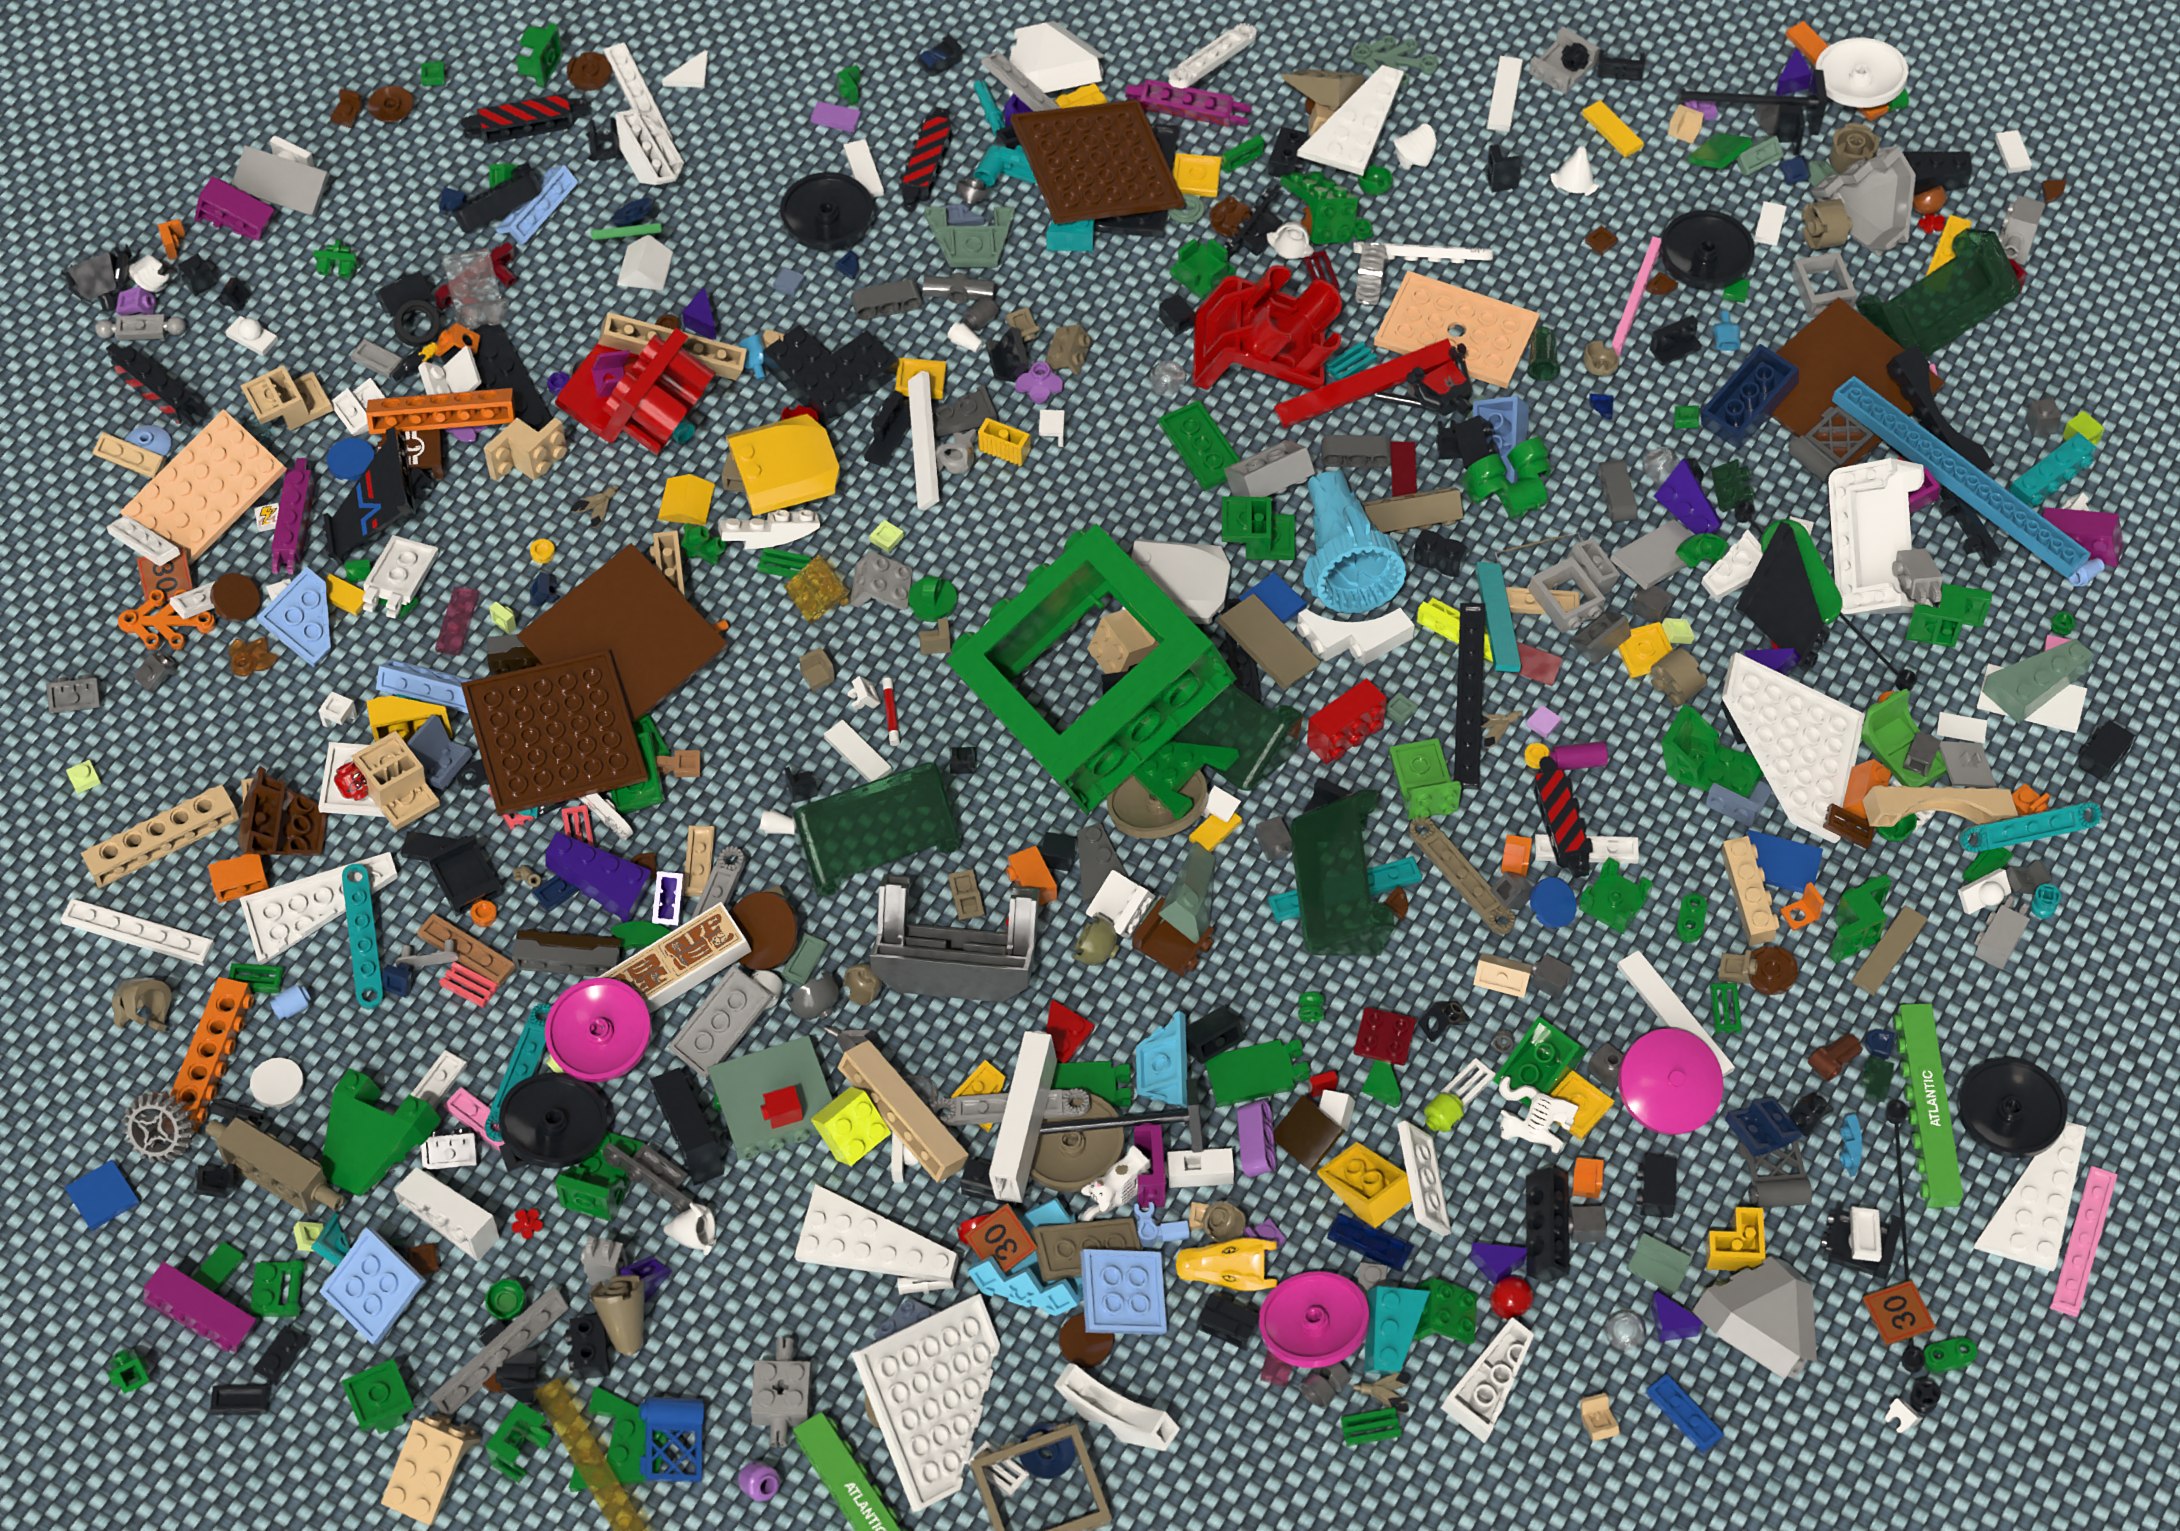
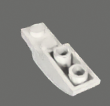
(776, 530)

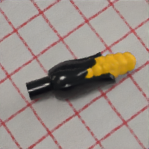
(410, 364)

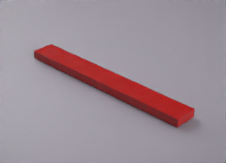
(1361, 384)

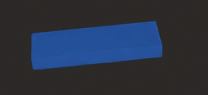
(1684, 1413)

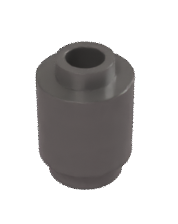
(980, 314)

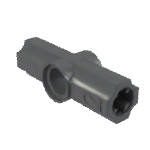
(958, 288)

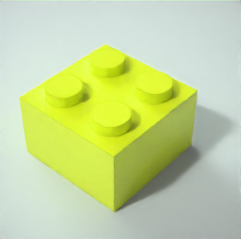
(850, 1126)

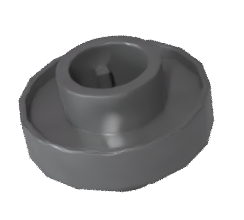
(972, 190)

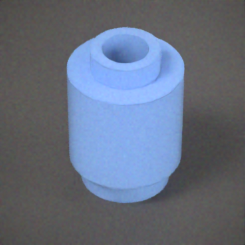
(290, 1002)

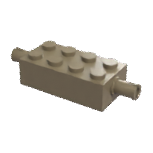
(274, 1165)

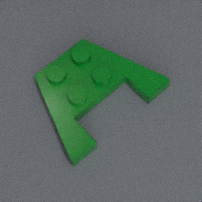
(1174, 765)
(626, 1441)

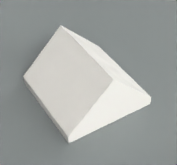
(646, 264)

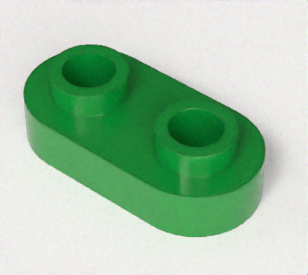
(1691, 916)
(1951, 1355)

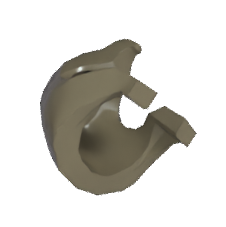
(139, 992)

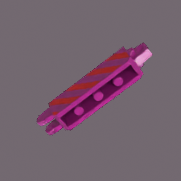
(1188, 103)
(293, 517)

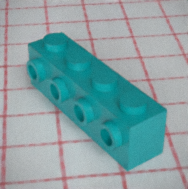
(2054, 471)

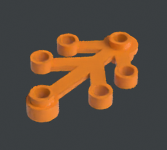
(161, 621)

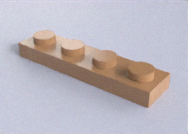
(470, 951)

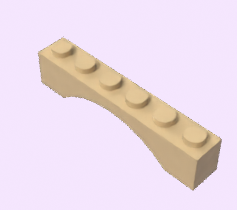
(1890, 804)

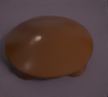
(1228, 215)

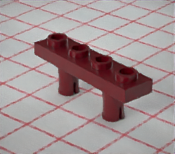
(500, 258)

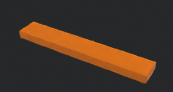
(1812, 46)

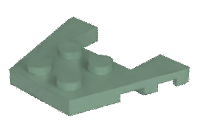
(970, 244)

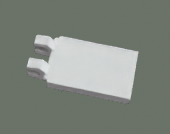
(398, 574)

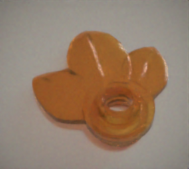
(252, 655)

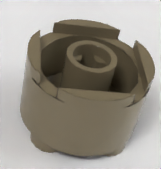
(1852, 144)
(1826, 224)
(1678, 676)

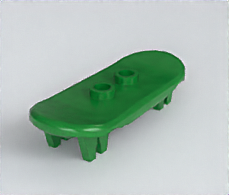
(1824, 588)

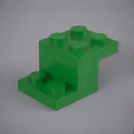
(1264, 534)
(1944, 622)
(1860, 918)

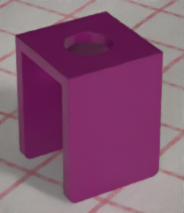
(606, 364)

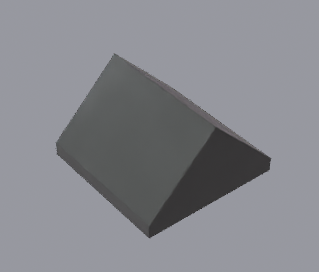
(1601, 636)

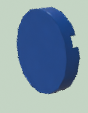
(349, 458)
(1553, 902)

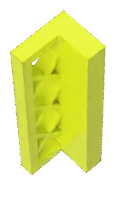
(1446, 622)

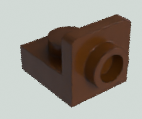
(347, 109)

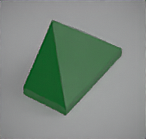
(1382, 1084)

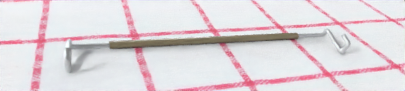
(1498, 560)

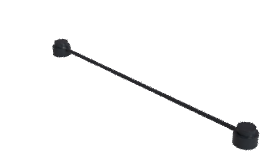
(1905, 678)
(1896, 1113)

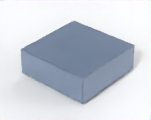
(789, 282)

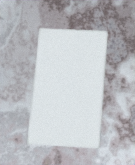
(1962, 727)

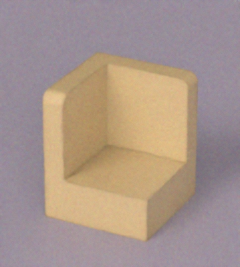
(1318, 117)
(1686, 124)

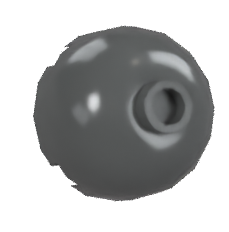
(815, 998)

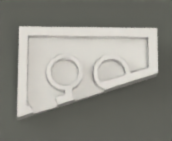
(1735, 567)

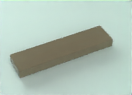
(1889, 950)

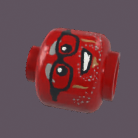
(351, 782)

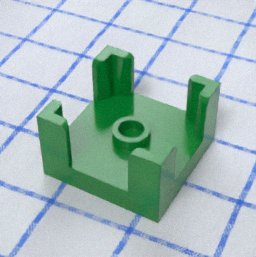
(1614, 898)
(505, 1443)

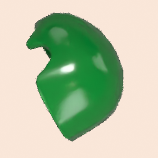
(1375, 180)
(1900, 830)
(506, 1299)

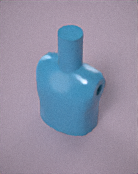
(1726, 333)
(754, 355)

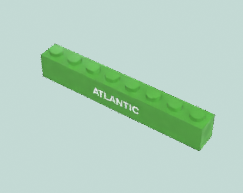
(1928, 1106)
(842, 1476)

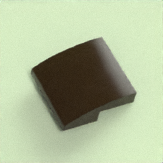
(1307, 1133)

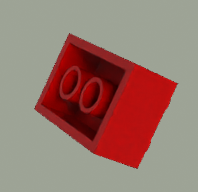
(1346, 721)

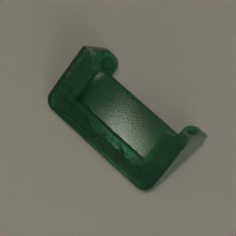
(1948, 298)
(1241, 723)
(874, 826)
(1334, 880)

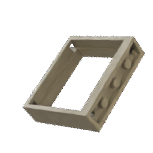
(1036, 1441)

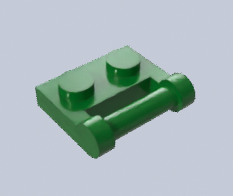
(269, 1286)

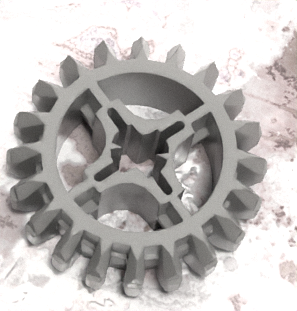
(1370, 273)
(144, 1126)

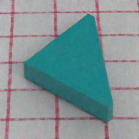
(331, 1242)

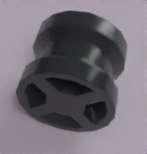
(1927, 1390)

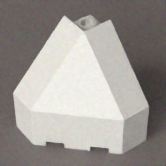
(1055, 57)

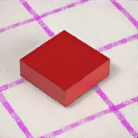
(1322, 1082)

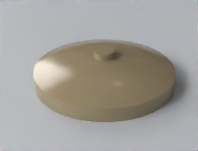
(1144, 817)
(1076, 1158)

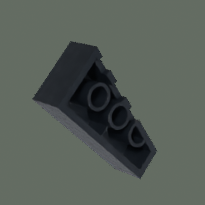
(1942, 169)
(688, 1125)

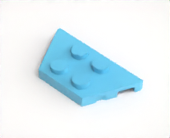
(1163, 1064)

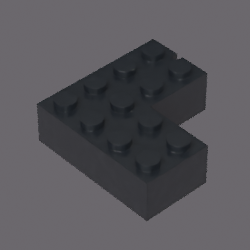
(829, 381)

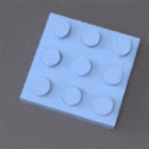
(372, 1286)
(1123, 1292)

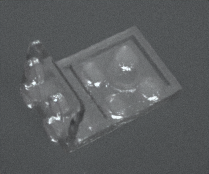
(474, 289)

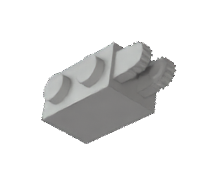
(1918, 574)
(2003, 934)
(603, 1259)

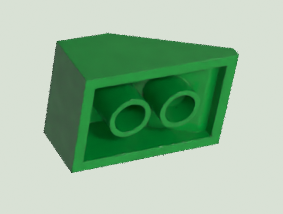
(1541, 1059)

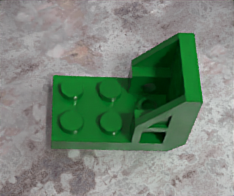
(1698, 759)
(594, 1184)

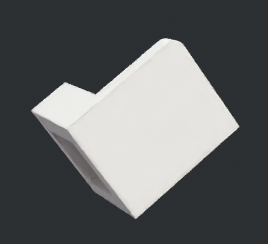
(1052, 424)
(337, 709)
(1221, 804)
(1338, 1107)

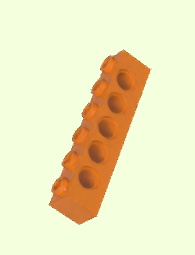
(441, 410)
(225, 994)

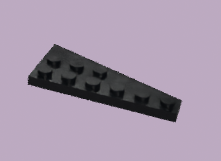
(501, 369)

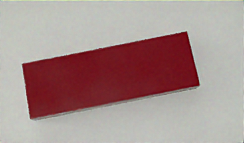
(1403, 468)

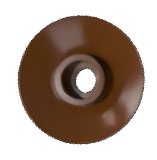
(390, 104)

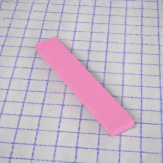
(1636, 295)
(2083, 1241)

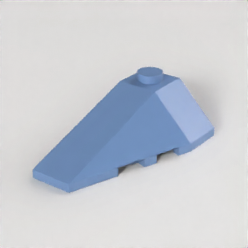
(1510, 425)

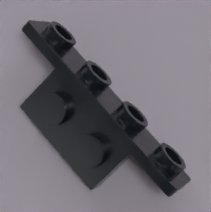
(1255, 230)
(889, 429)

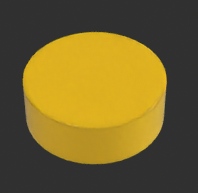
(542, 551)
(1534, 753)

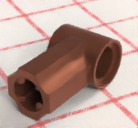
(1830, 1061)

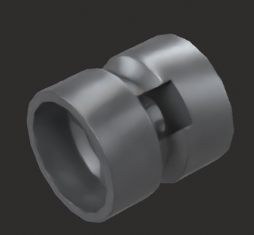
(1323, 1383)

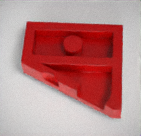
(1067, 1031)

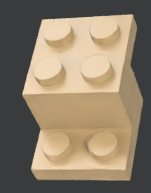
(278, 395)
(525, 449)
(1120, 642)
(395, 780)

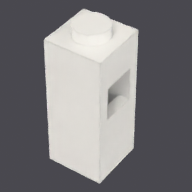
(1199, 1168)

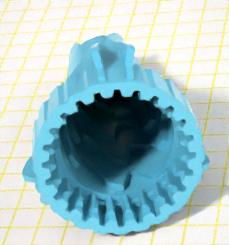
(1354, 561)

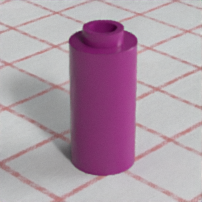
(1580, 755)

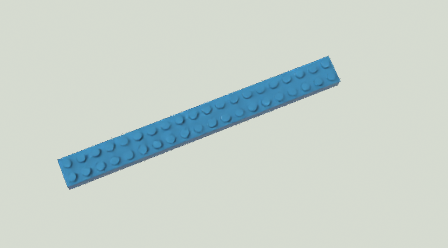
(1961, 477)

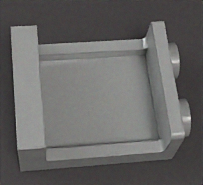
(1550, 66)

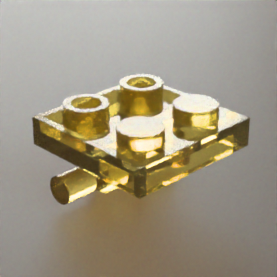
(816, 589)

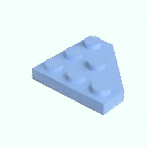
(301, 617)

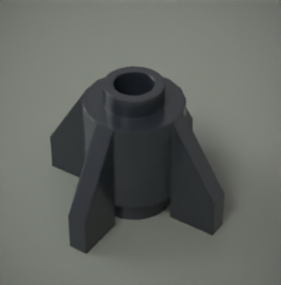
(519, 1375)

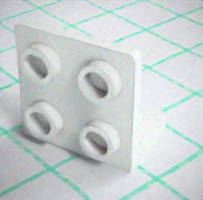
(455, 376)
(1121, 903)

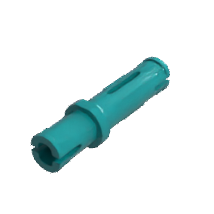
(992, 114)

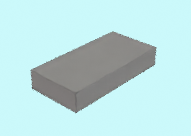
(376, 358)

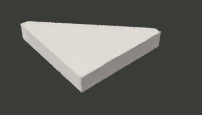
(690, 74)

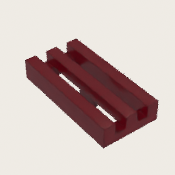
(1314, 256)

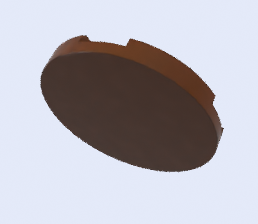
(768, 927)

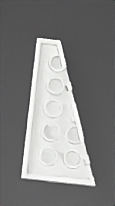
(1353, 130)
(298, 908)
(2036, 1210)
(856, 1238)

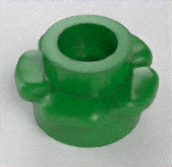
(1362, 229)
(2065, 619)

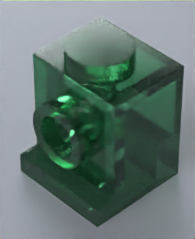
(1877, 1079)

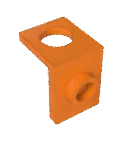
(453, 336)
(1810, 905)

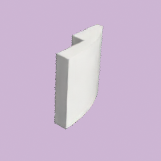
(352, 406)

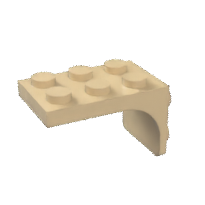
(427, 1466)

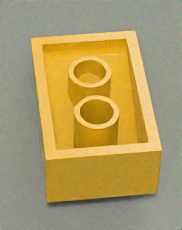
(402, 716)
(1367, 1184)

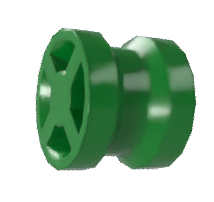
(1900, 101)
(1311, 1007)

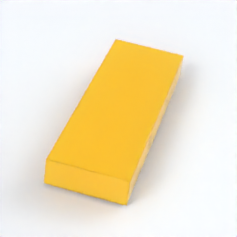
(1612, 128)

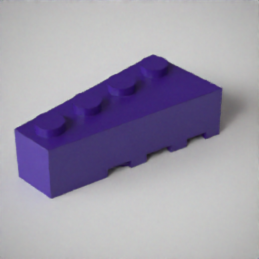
(599, 875)

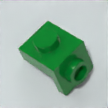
(847, 83)

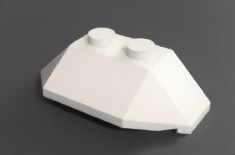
(647, 148)

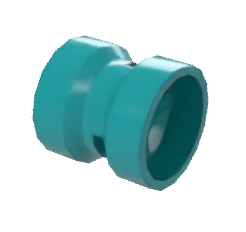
(683, 431)
(2045, 901)

